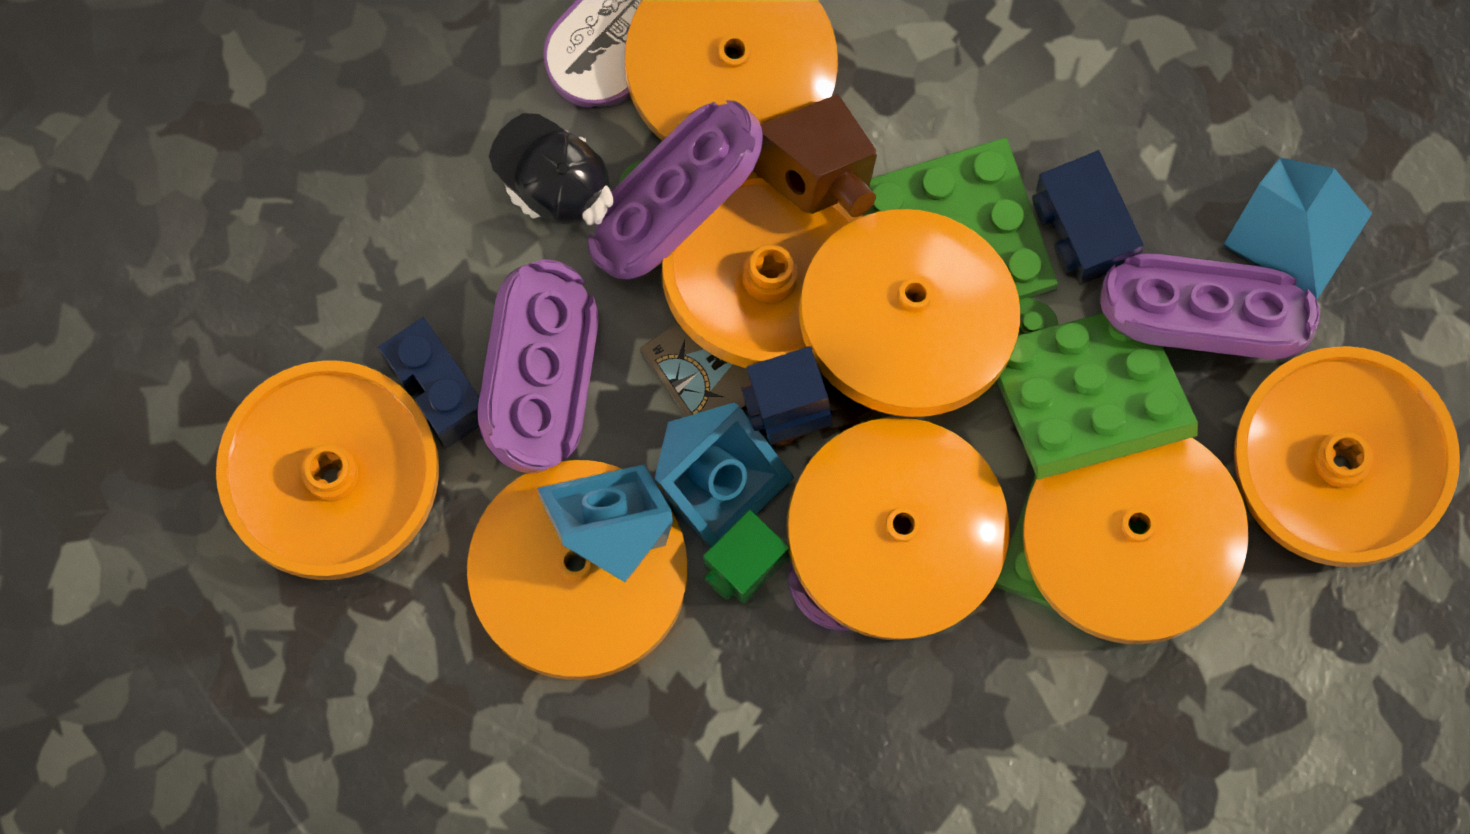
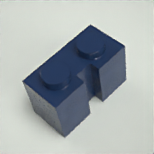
(1088, 215)
(425, 365)
(787, 396)

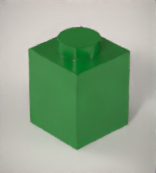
(744, 558)

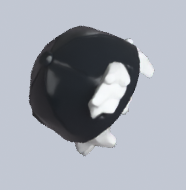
(551, 171)

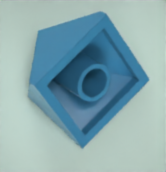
(1299, 223)
(717, 470)
(610, 517)

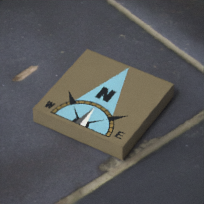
(692, 374)

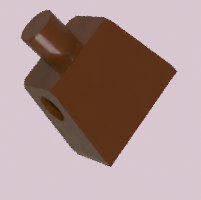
(819, 158)

